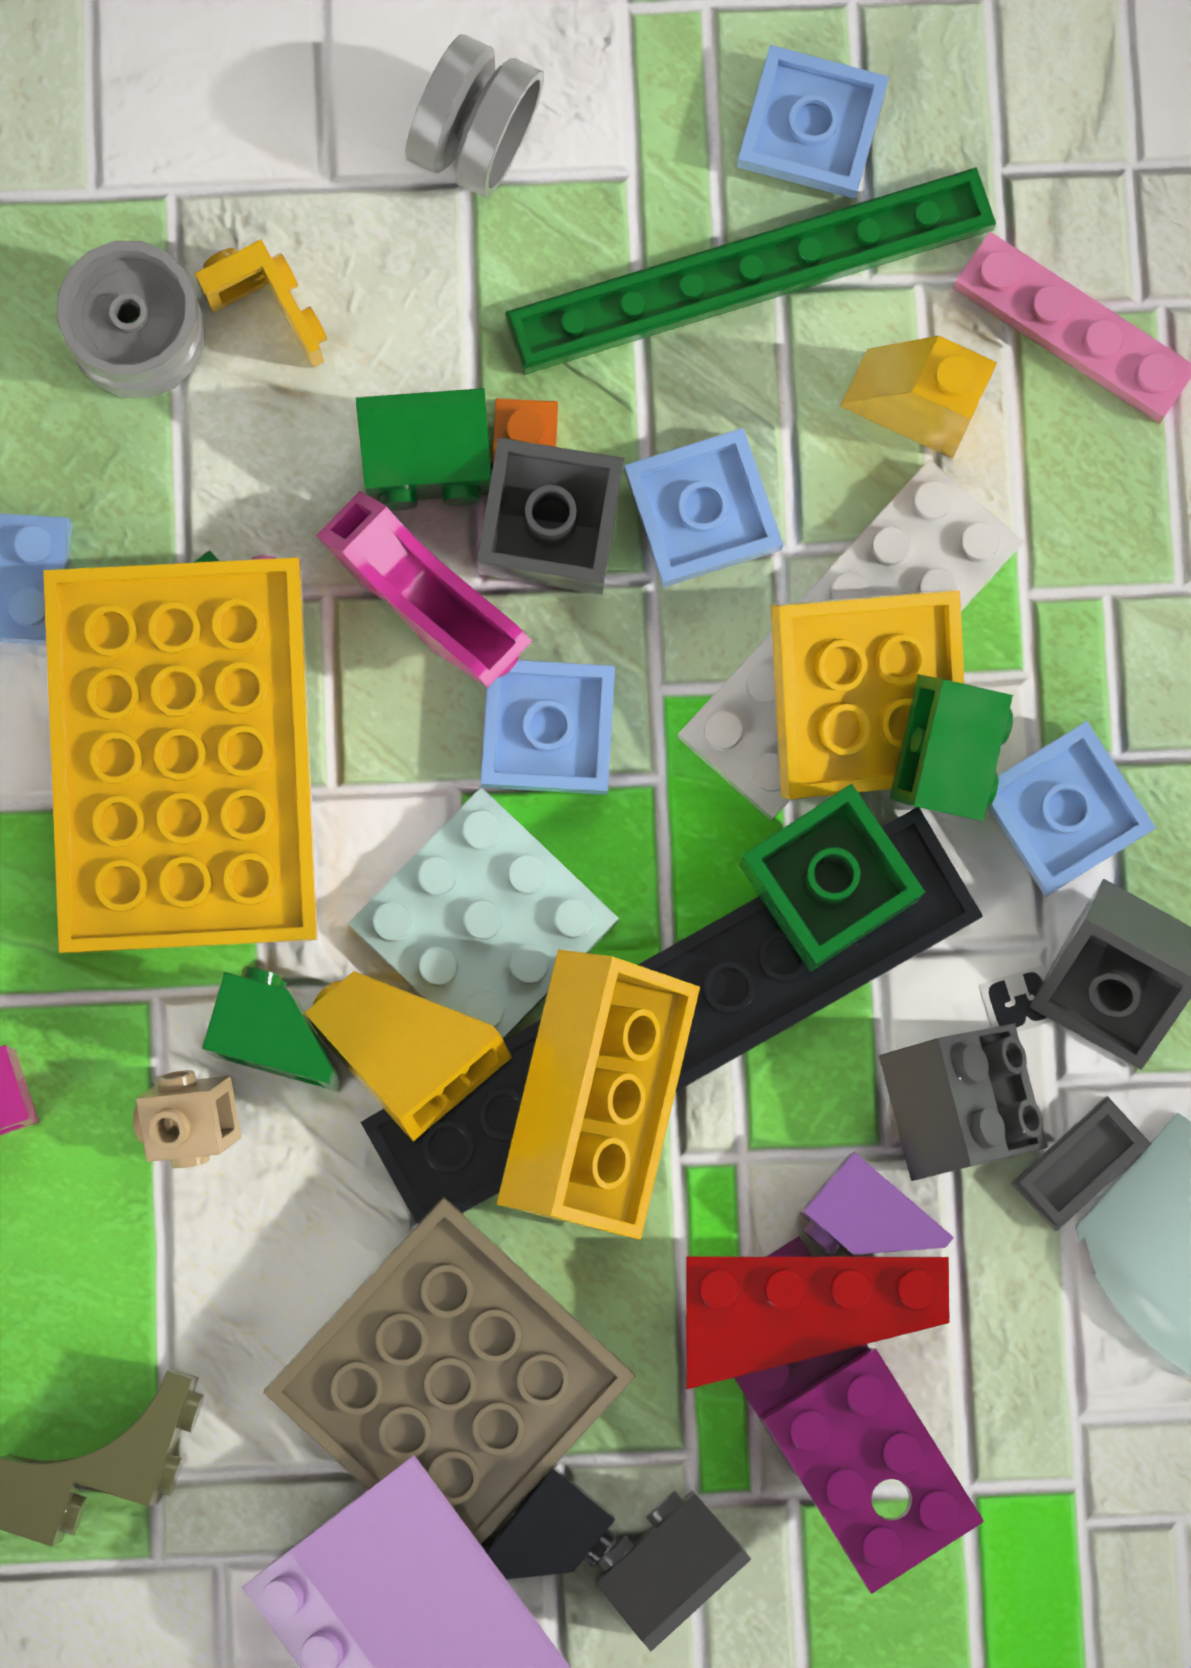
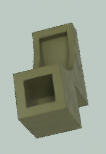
(42, 1495)

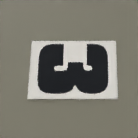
(1010, 996)

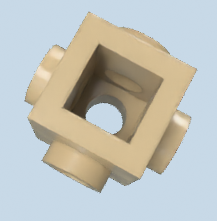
(186, 1118)

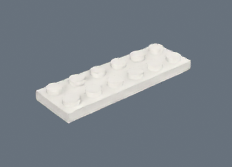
(920, 542)

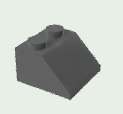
(550, 516)
(1119, 975)
(669, 1567)

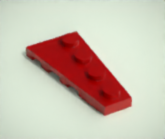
(792, 1309)

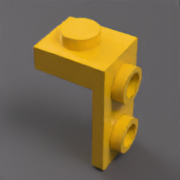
(235, 274)

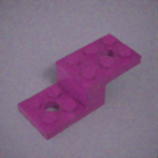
(844, 1433)

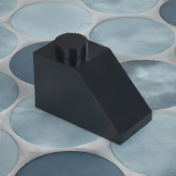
(553, 1531)

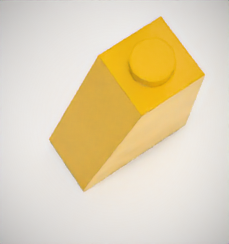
(921, 390)
(405, 1048)

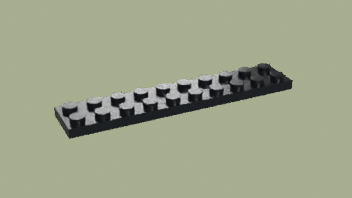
(747, 994)

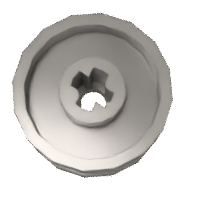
(474, 115)
(126, 283)

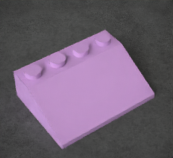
(398, 1588)

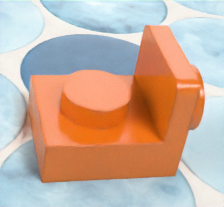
(525, 421)

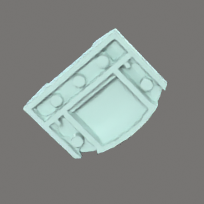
(1143, 1244)

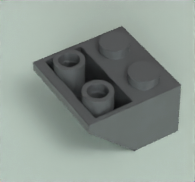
(963, 1101)

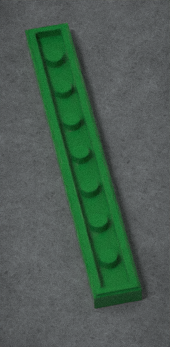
(750, 271)

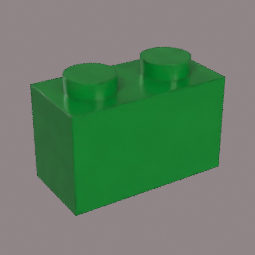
(952, 747)

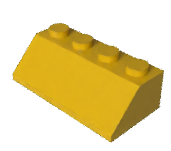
(598, 1093)

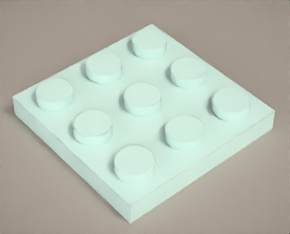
(482, 916)

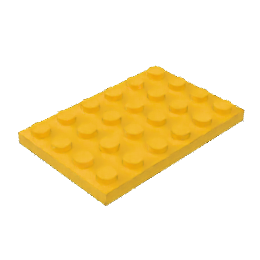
(180, 755)

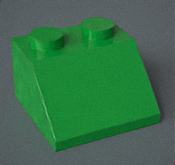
(425, 447)
(266, 1029)

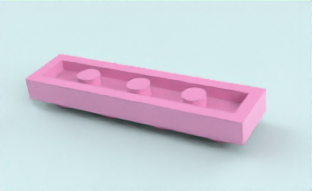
(1074, 327)

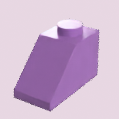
(868, 1214)

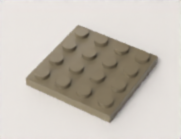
(455, 1364)

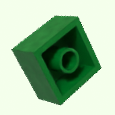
(831, 877)

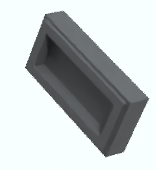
(1081, 1163)

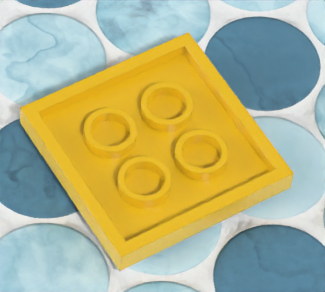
(850, 682)

